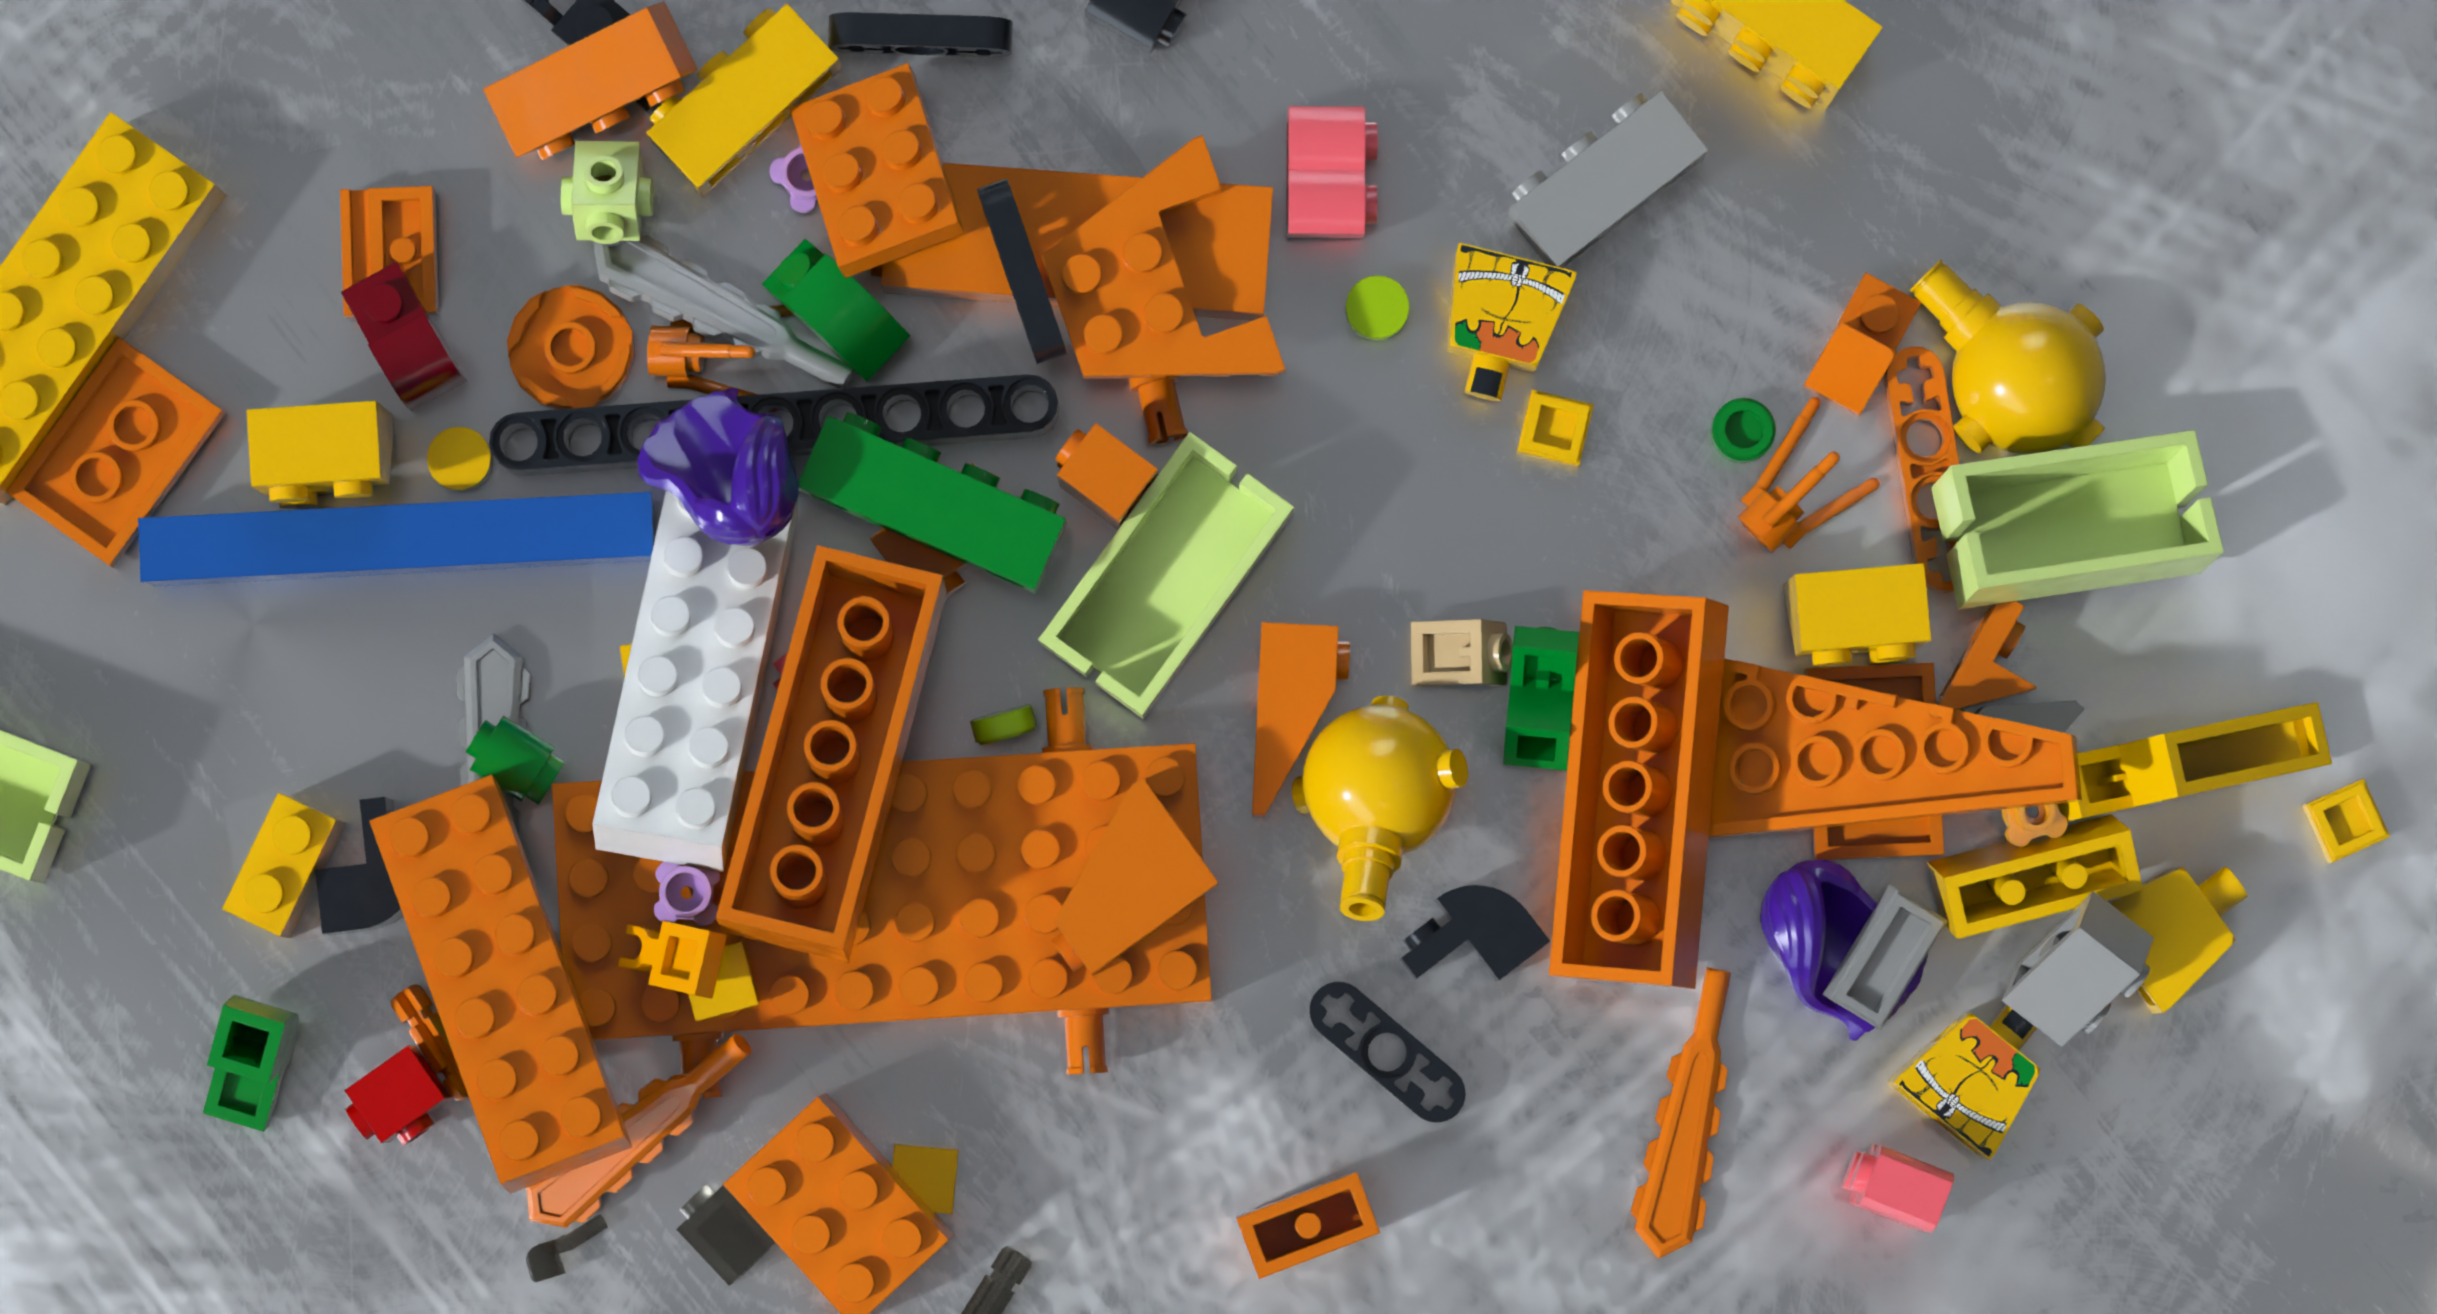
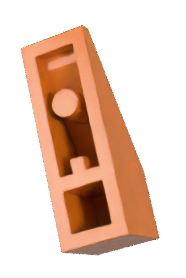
(1293, 691)

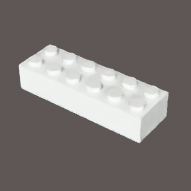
(690, 693)

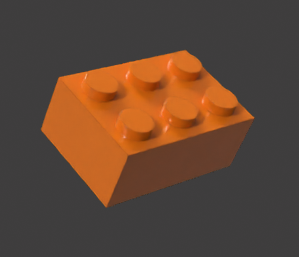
(838, 1208)

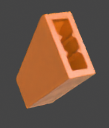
(1131, 884)

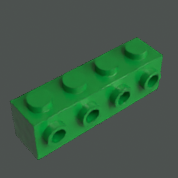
(932, 503)

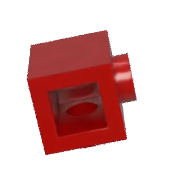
(397, 1098)

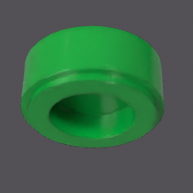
(1743, 430)

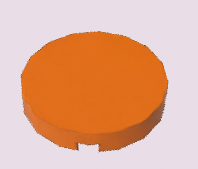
(571, 348)

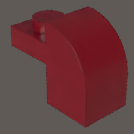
(403, 337)

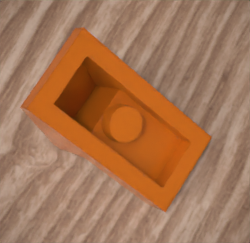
(1862, 344)
(1976, 676)

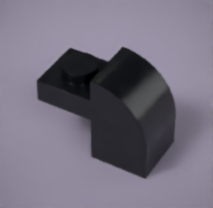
(362, 894)
(1489, 922)

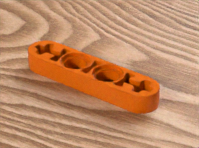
(1918, 470)

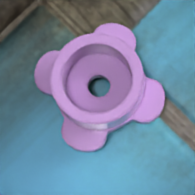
(788, 173)
(674, 906)

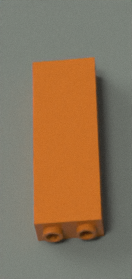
(1215, 241)

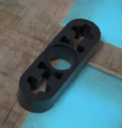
(920, 34)
(1021, 271)
(1433, 1071)

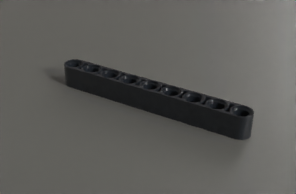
(807, 412)

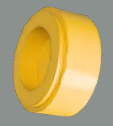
(459, 459)

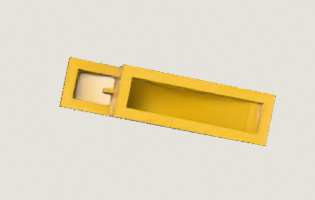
(2199, 760)

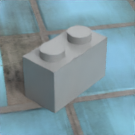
(2079, 970)

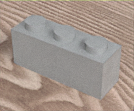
(1605, 179)

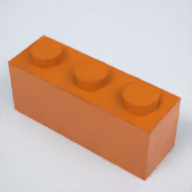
(592, 82)

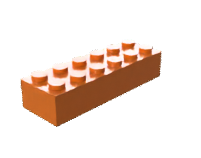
(832, 754)
(1639, 789)
(500, 984)

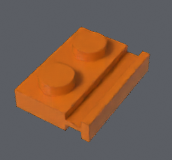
(388, 228)

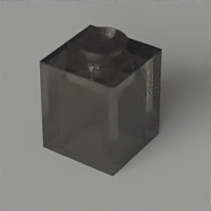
(724, 1233)

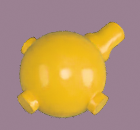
(2020, 371)
(1377, 790)

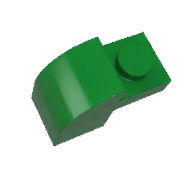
(836, 309)
(1541, 697)
(249, 1061)

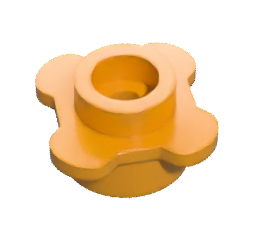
(2024, 828)

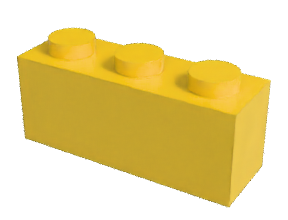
(742, 97)
(2046, 877)

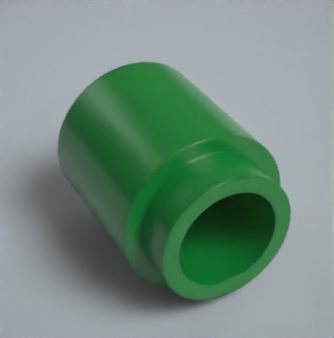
(515, 758)

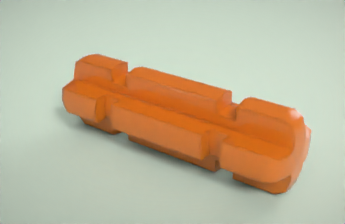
(427, 1031)

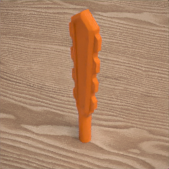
(660, 1110)
(1678, 1161)

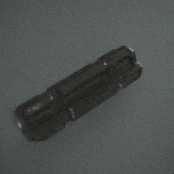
(996, 1290)

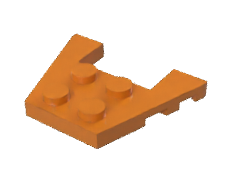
(1128, 296)

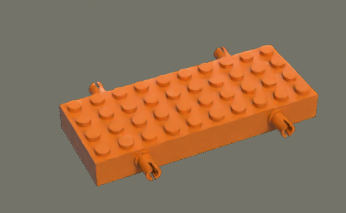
(950, 918)

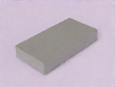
(1884, 957)

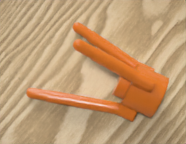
(679, 351)
(1774, 514)

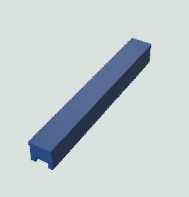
(396, 539)

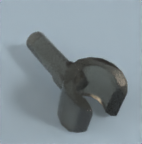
(545, 1259)

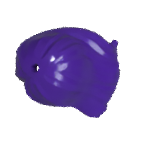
(724, 468)
(1810, 926)

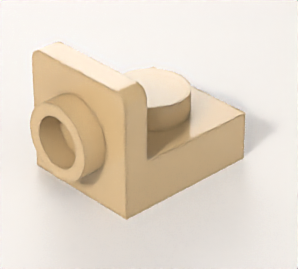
(1460, 653)

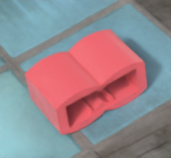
(1328, 172)
(1898, 1187)

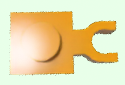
(678, 957)

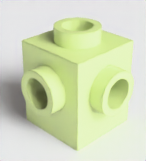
(607, 191)

